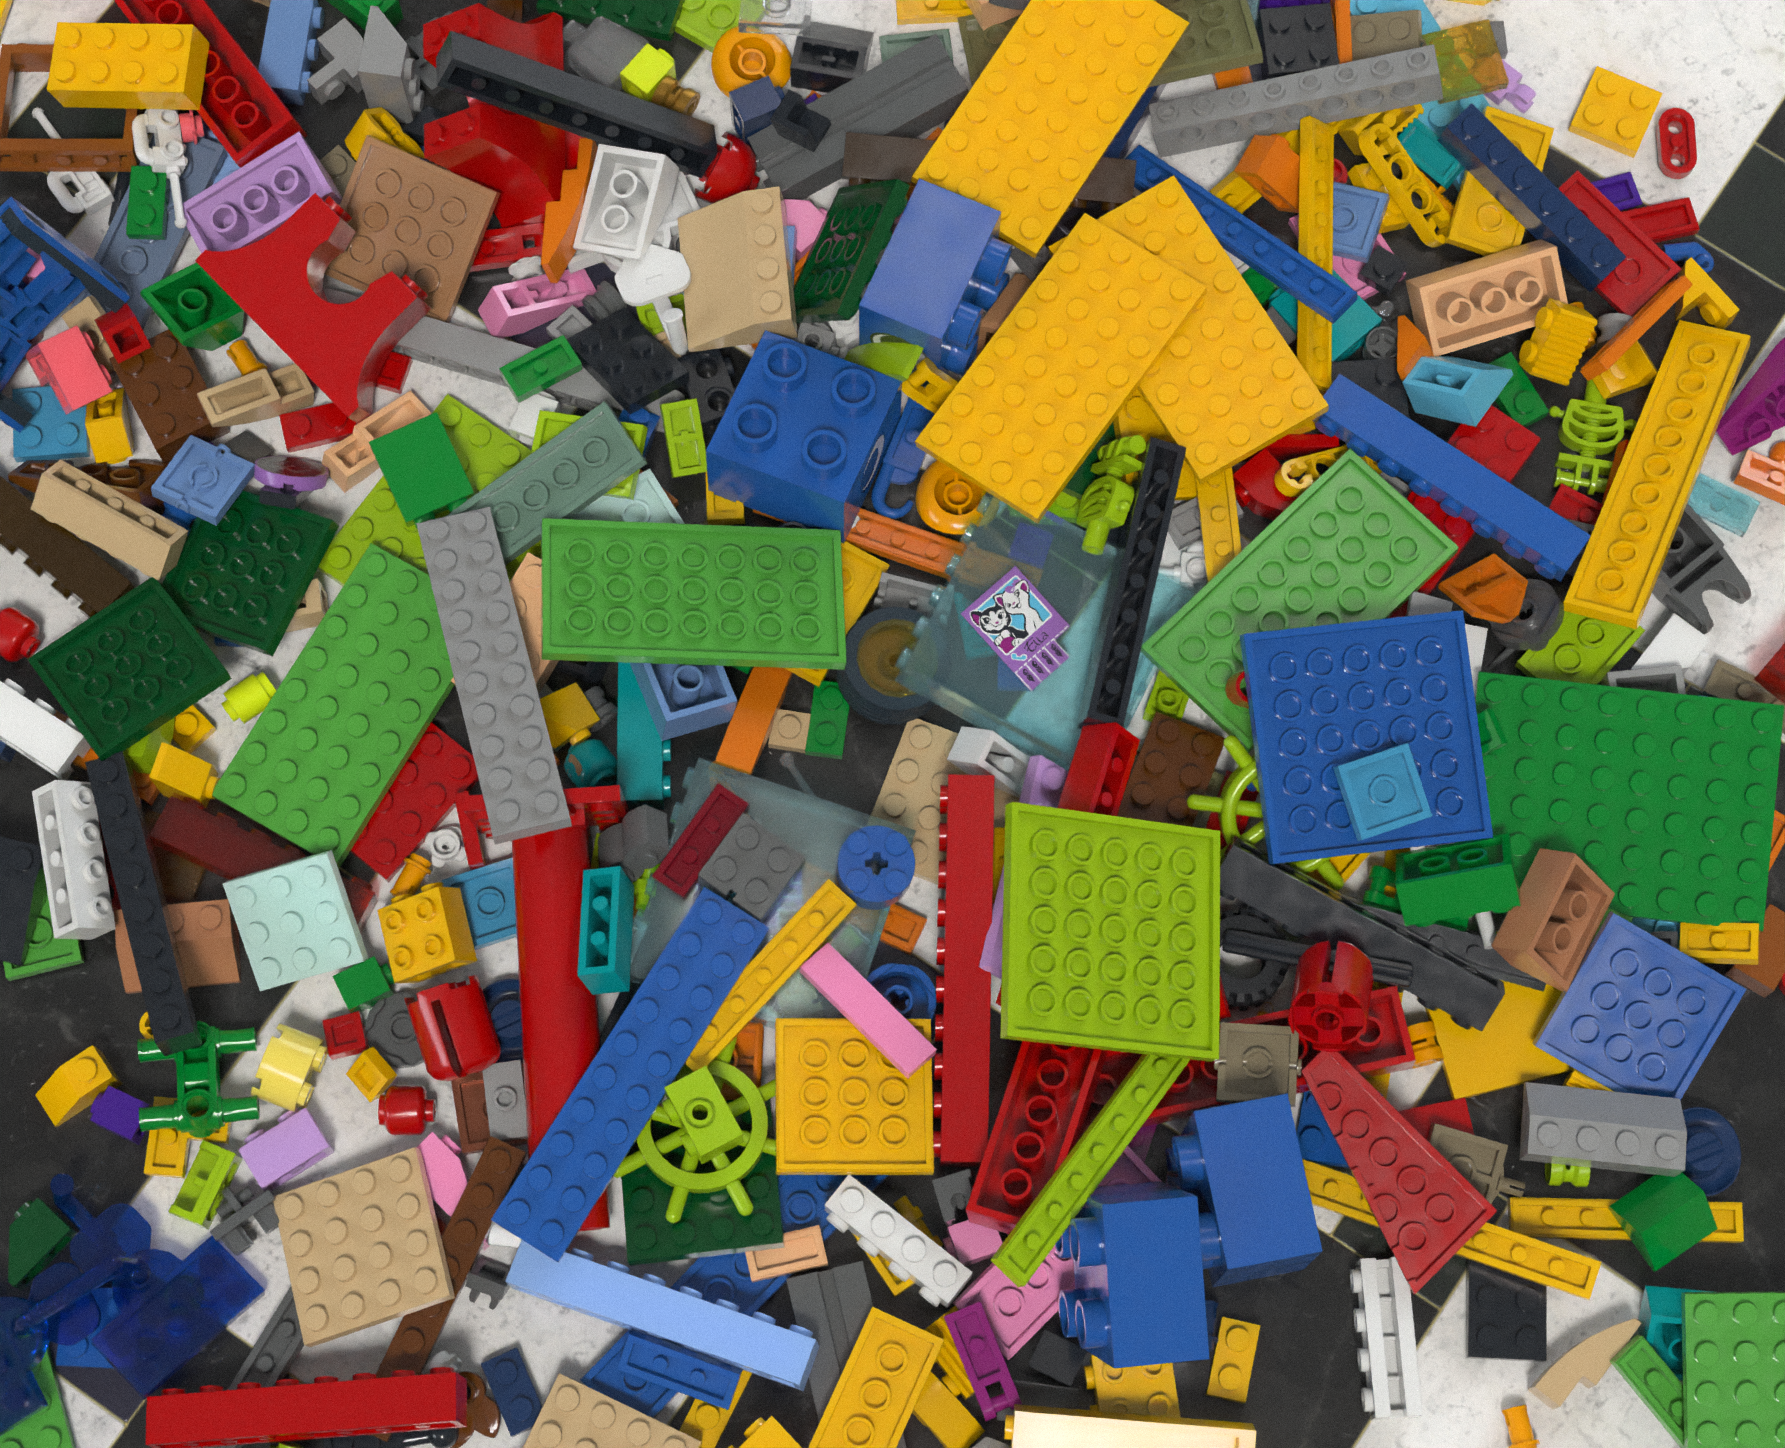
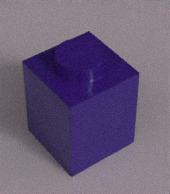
(118, 1114)

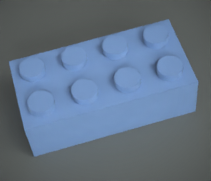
(685, 696)

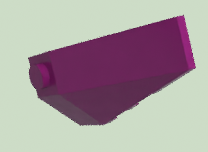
(1758, 407)

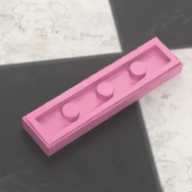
(868, 1010)

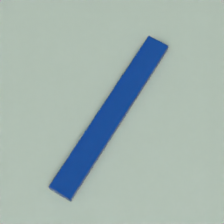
(1252, 243)

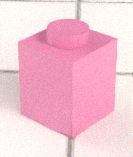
(971, 1242)

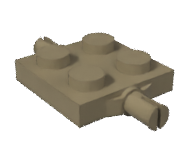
(1476, 1160)

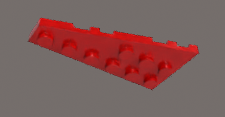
(1408, 1185)

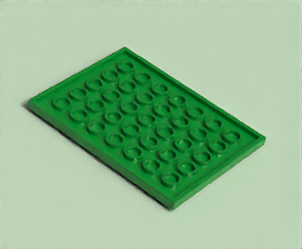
(1645, 788)

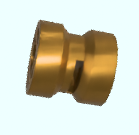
(676, 98)

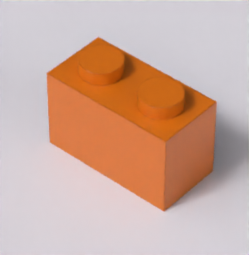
(1272, 171)

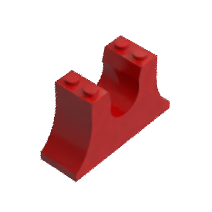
(493, 144)
(283, 293)

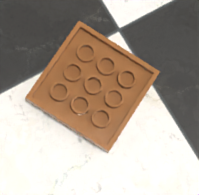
(413, 223)

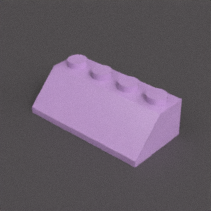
(258, 197)

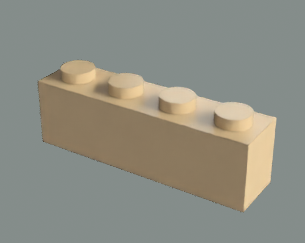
(109, 520)

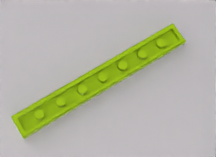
(1086, 1166)

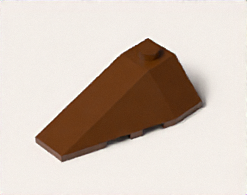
(131, 480)

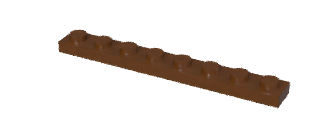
(462, 1244)

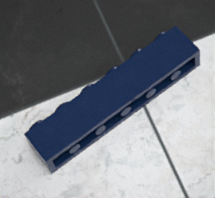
(1530, 196)

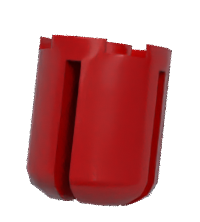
(1342, 993)
(454, 1029)

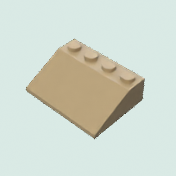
(738, 271)

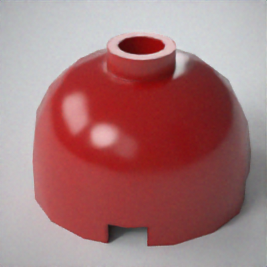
(730, 171)

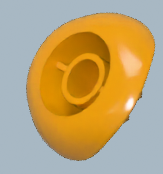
(747, 58)
(947, 499)

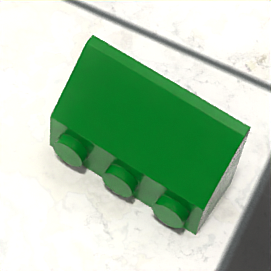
(1457, 880)

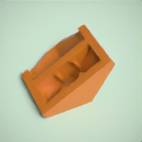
(1410, 346)
(1487, 590)

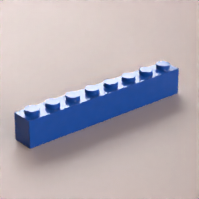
(1451, 479)

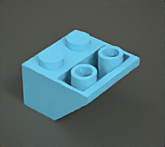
(1454, 388)

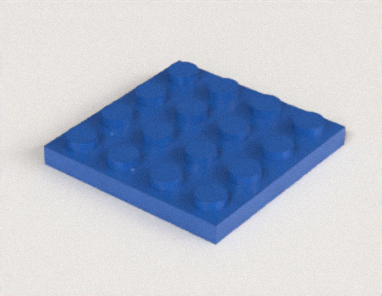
(1638, 1013)

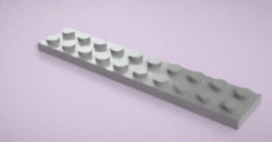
(493, 676)

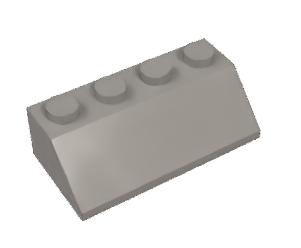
(1603, 1129)

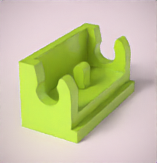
(684, 437)
(204, 1184)

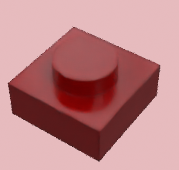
(345, 1035)

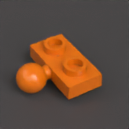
(1764, 474)

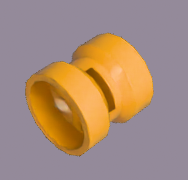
(1425, 1052)

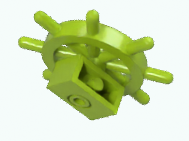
(707, 1133)

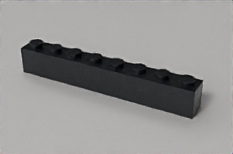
(573, 103)
(1131, 585)
(143, 905)
(1327, 915)

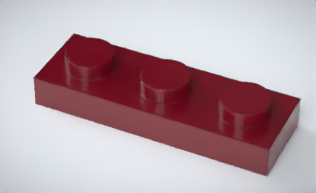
(699, 841)

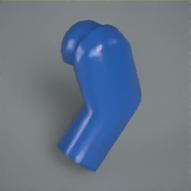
(1686, 250)

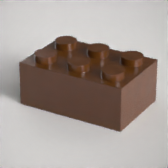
(164, 394)

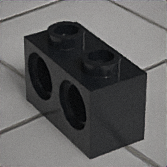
(709, 390)

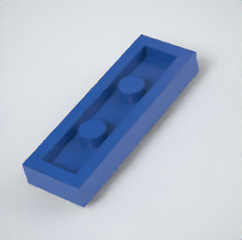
(680, 1369)

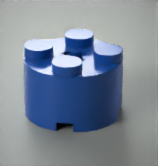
(879, 845)
(906, 984)

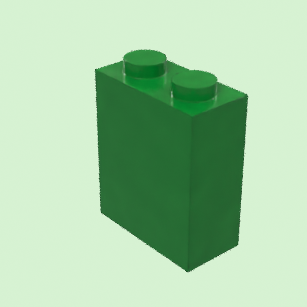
(422, 470)

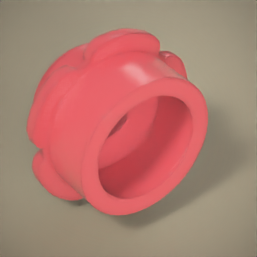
(191, 127)

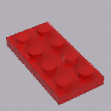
(1645, 265)
(416, 802)

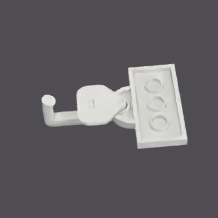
(659, 273)

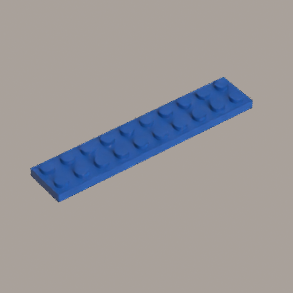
(630, 1075)
(726, 1279)

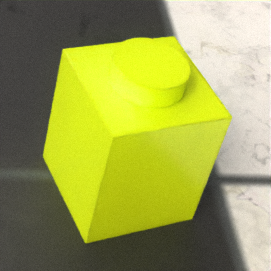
(646, 72)

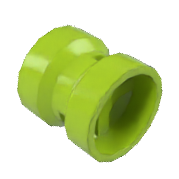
(1557, 1174)

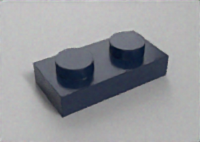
(513, 1391)

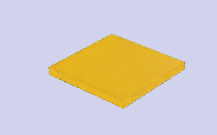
(1504, 1049)
(847, 1105)

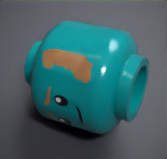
(591, 764)

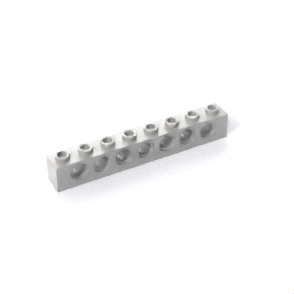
(1281, 102)

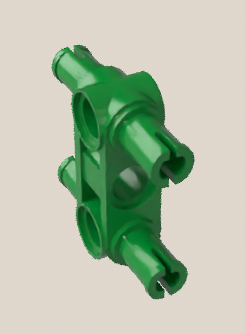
(200, 1084)

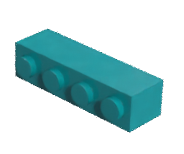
(639, 747)

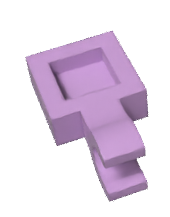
(1517, 94)

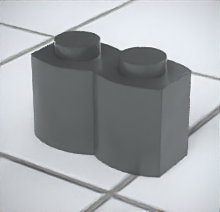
(636, 842)

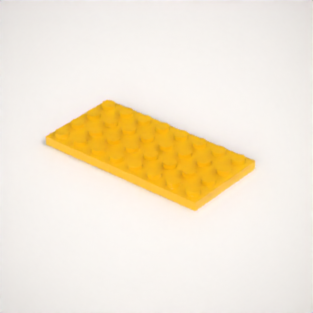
(1050, 109)
(1061, 367)
(1228, 373)

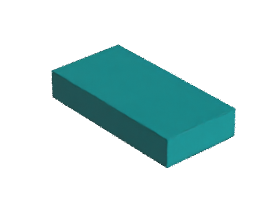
(1429, 154)

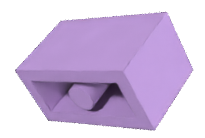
(285, 1149)

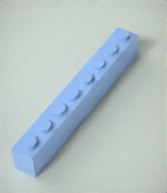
(667, 1314)

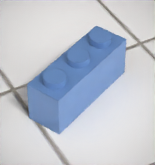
(291, 47)

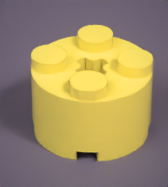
(289, 1068)

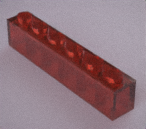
(233, 852)

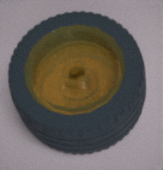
(868, 676)

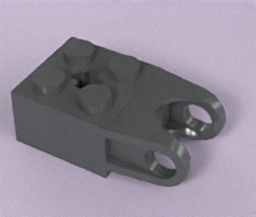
(1695, 566)

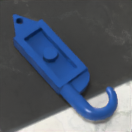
(902, 458)

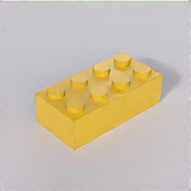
(128, 66)

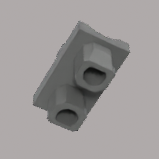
(231, 1230)

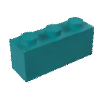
(606, 930)

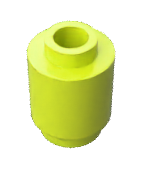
(248, 697)

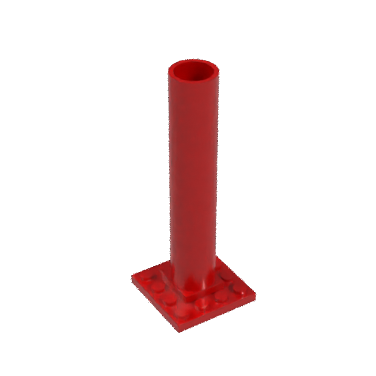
(555, 1005)

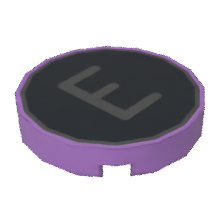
(295, 471)

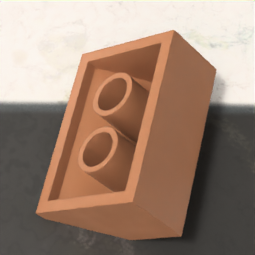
(1556, 918)
(205, 941)

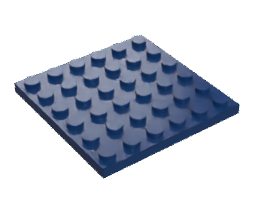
(1351, 693)

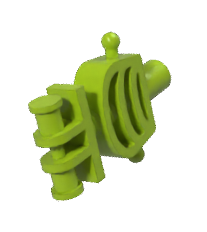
(1589, 421)
(1108, 498)

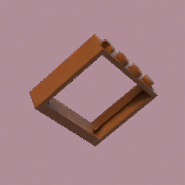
(55, 154)

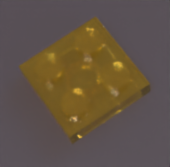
(1467, 61)

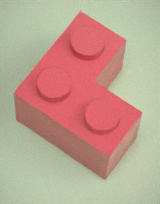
(70, 369)

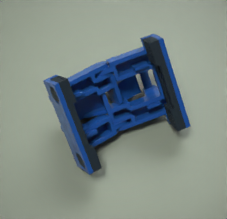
(30, 310)

